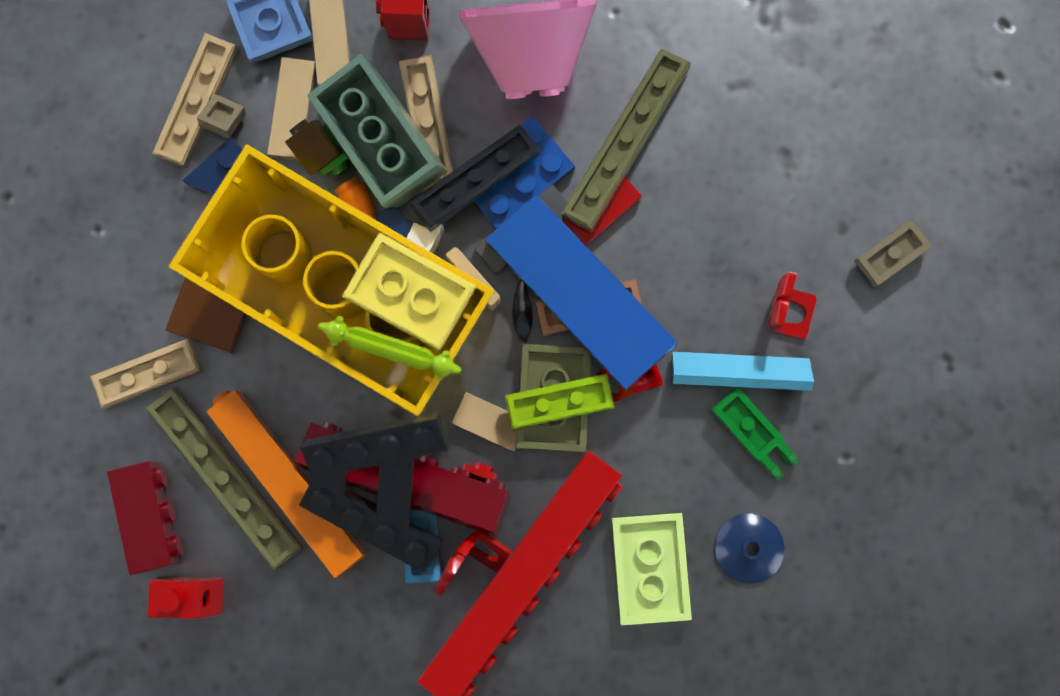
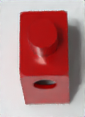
(183, 597)

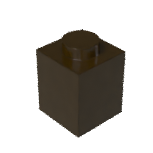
(312, 145)

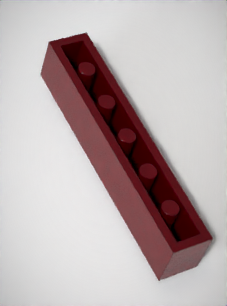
(434, 489)

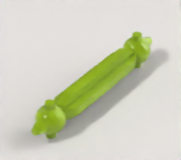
(389, 348)

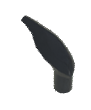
(522, 312)

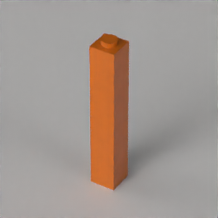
(282, 479)

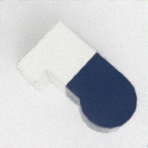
(414, 232)

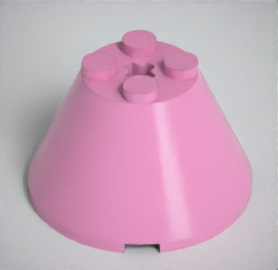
(530, 43)

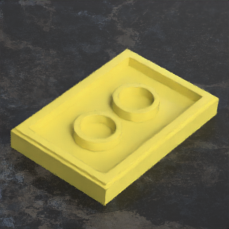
(409, 291)

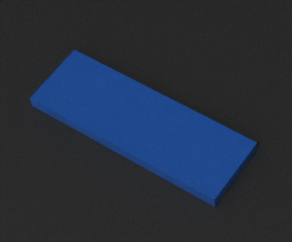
(581, 292)

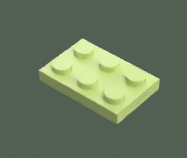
(651, 569)

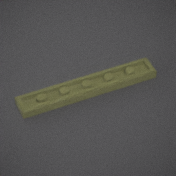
(625, 140)
(224, 478)

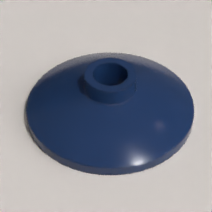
(732, 543)

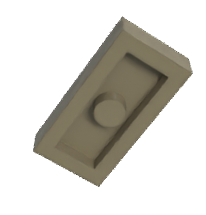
(893, 253)

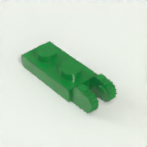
(753, 431)

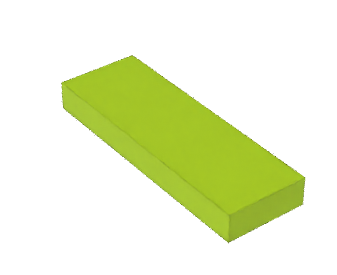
(559, 401)

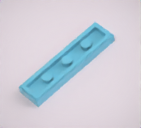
(742, 371)

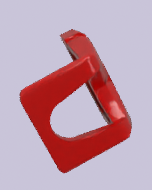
(784, 293)
(466, 549)

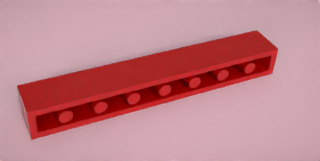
(521, 577)

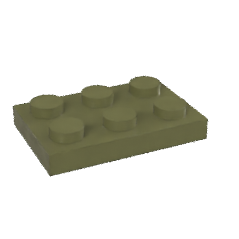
(546, 367)

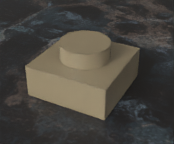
(221, 116)

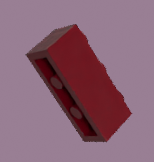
(145, 517)

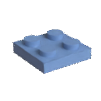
(269, 26)

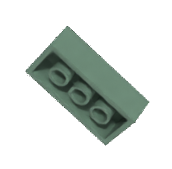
(376, 133)

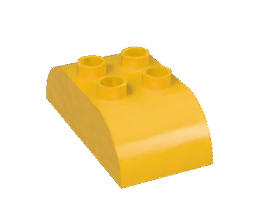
(286, 259)

